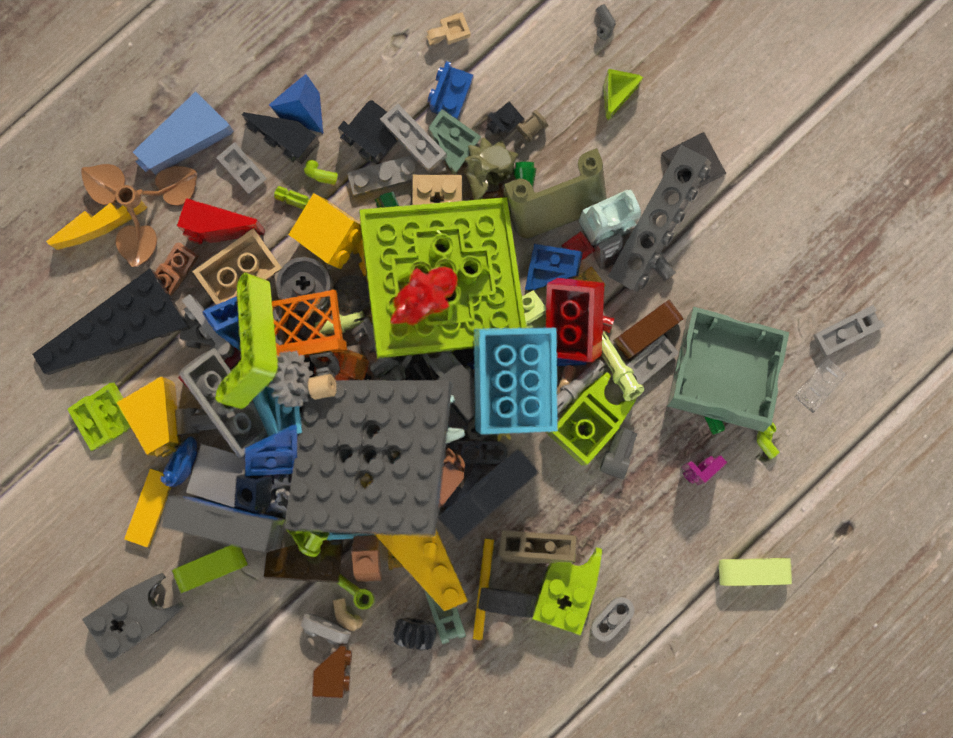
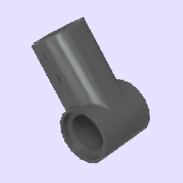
(192, 421)
(617, 457)

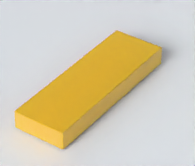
(148, 510)

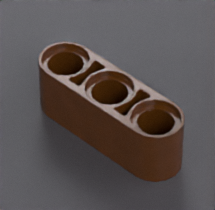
(648, 329)

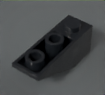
(286, 134)

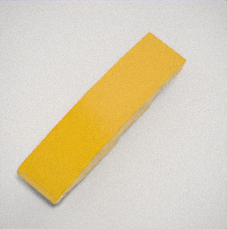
(90, 227)

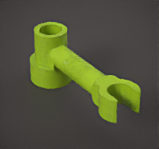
(357, 593)

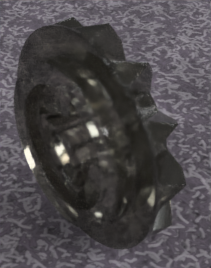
(348, 284)

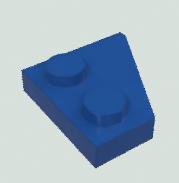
(551, 263)
(272, 454)

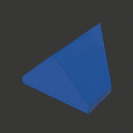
(301, 104)
(225, 321)

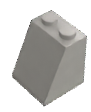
(216, 475)

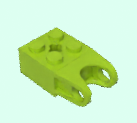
(598, 417)
(570, 580)

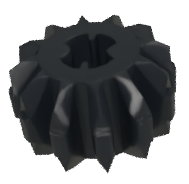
(414, 633)

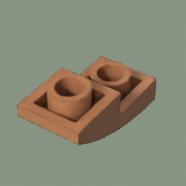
(176, 267)

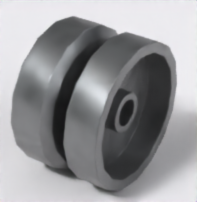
(301, 272)

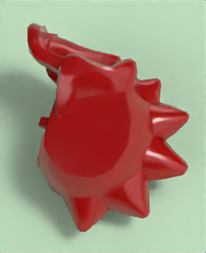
(424, 295)

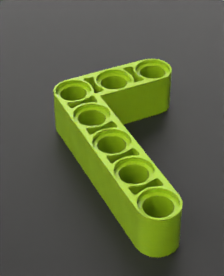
(257, 344)

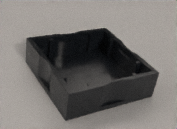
(488, 494)

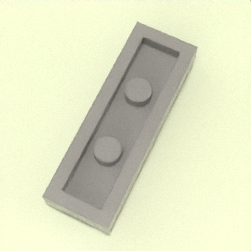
(413, 138)

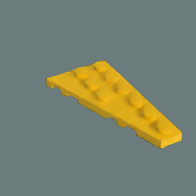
(429, 565)

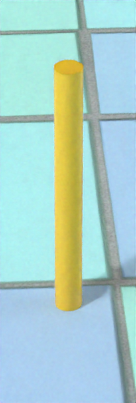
(484, 582)

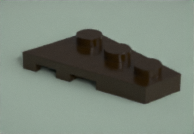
(294, 565)

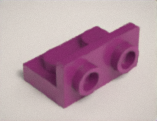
(704, 471)

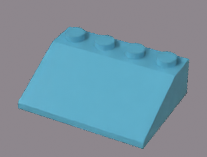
(515, 380)

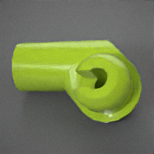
(319, 175)
(764, 440)

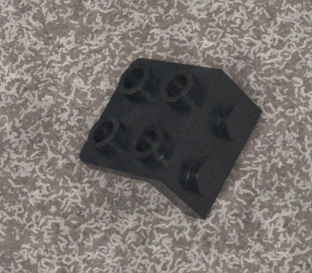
(368, 133)

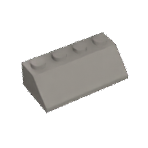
(238, 426)

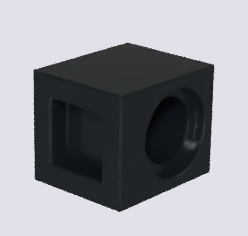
(253, 492)

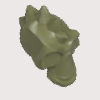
(488, 166)

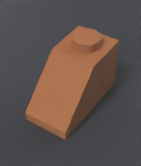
(452, 474)
(366, 558)

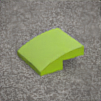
(100, 416)

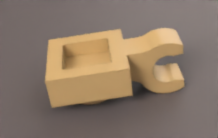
(452, 28)

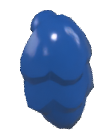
(180, 463)

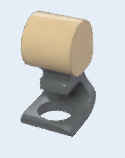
(324, 384)

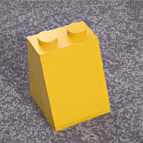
(153, 417)

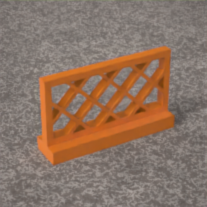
(312, 345)

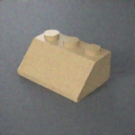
(223, 270)

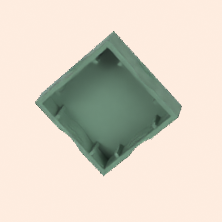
(728, 369)

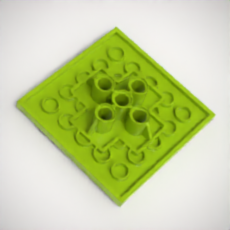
(405, 240)

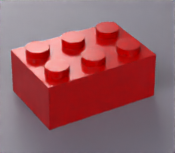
(577, 315)

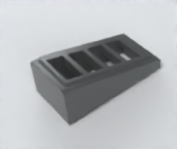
(608, 251)

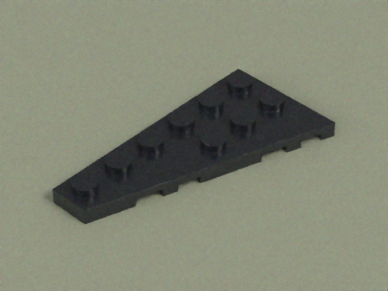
(123, 321)

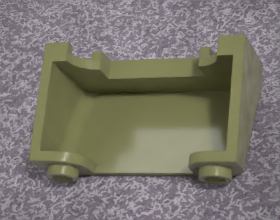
(557, 205)

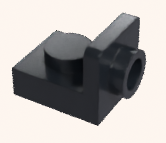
(504, 120)

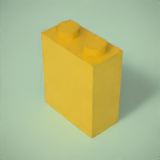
(327, 231)

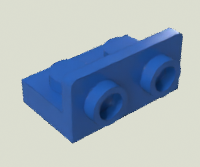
(450, 91)

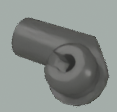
(607, 22)

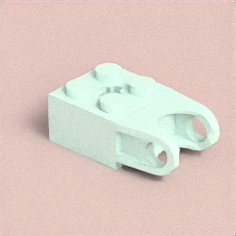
(610, 217)

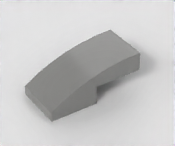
(241, 168)

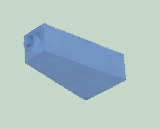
(181, 135)

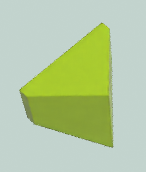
(618, 88)

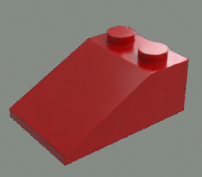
(212, 224)

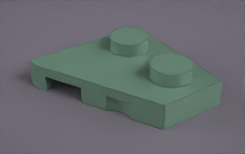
(453, 139)

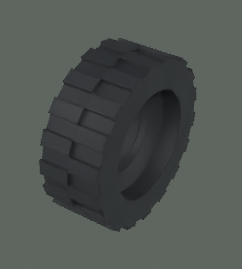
(506, 602)

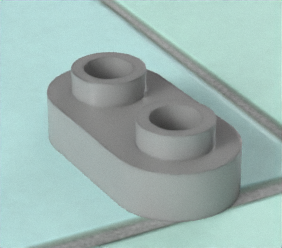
(612, 619)
(334, 632)

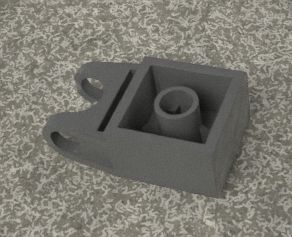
(448, 368)
(137, 611)

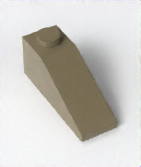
(537, 547)

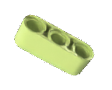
(755, 571)

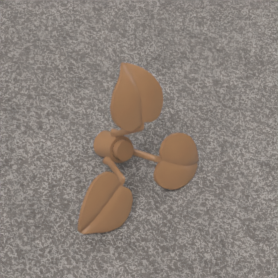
(107, 183)

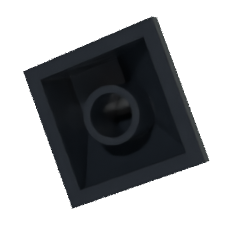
(703, 147)

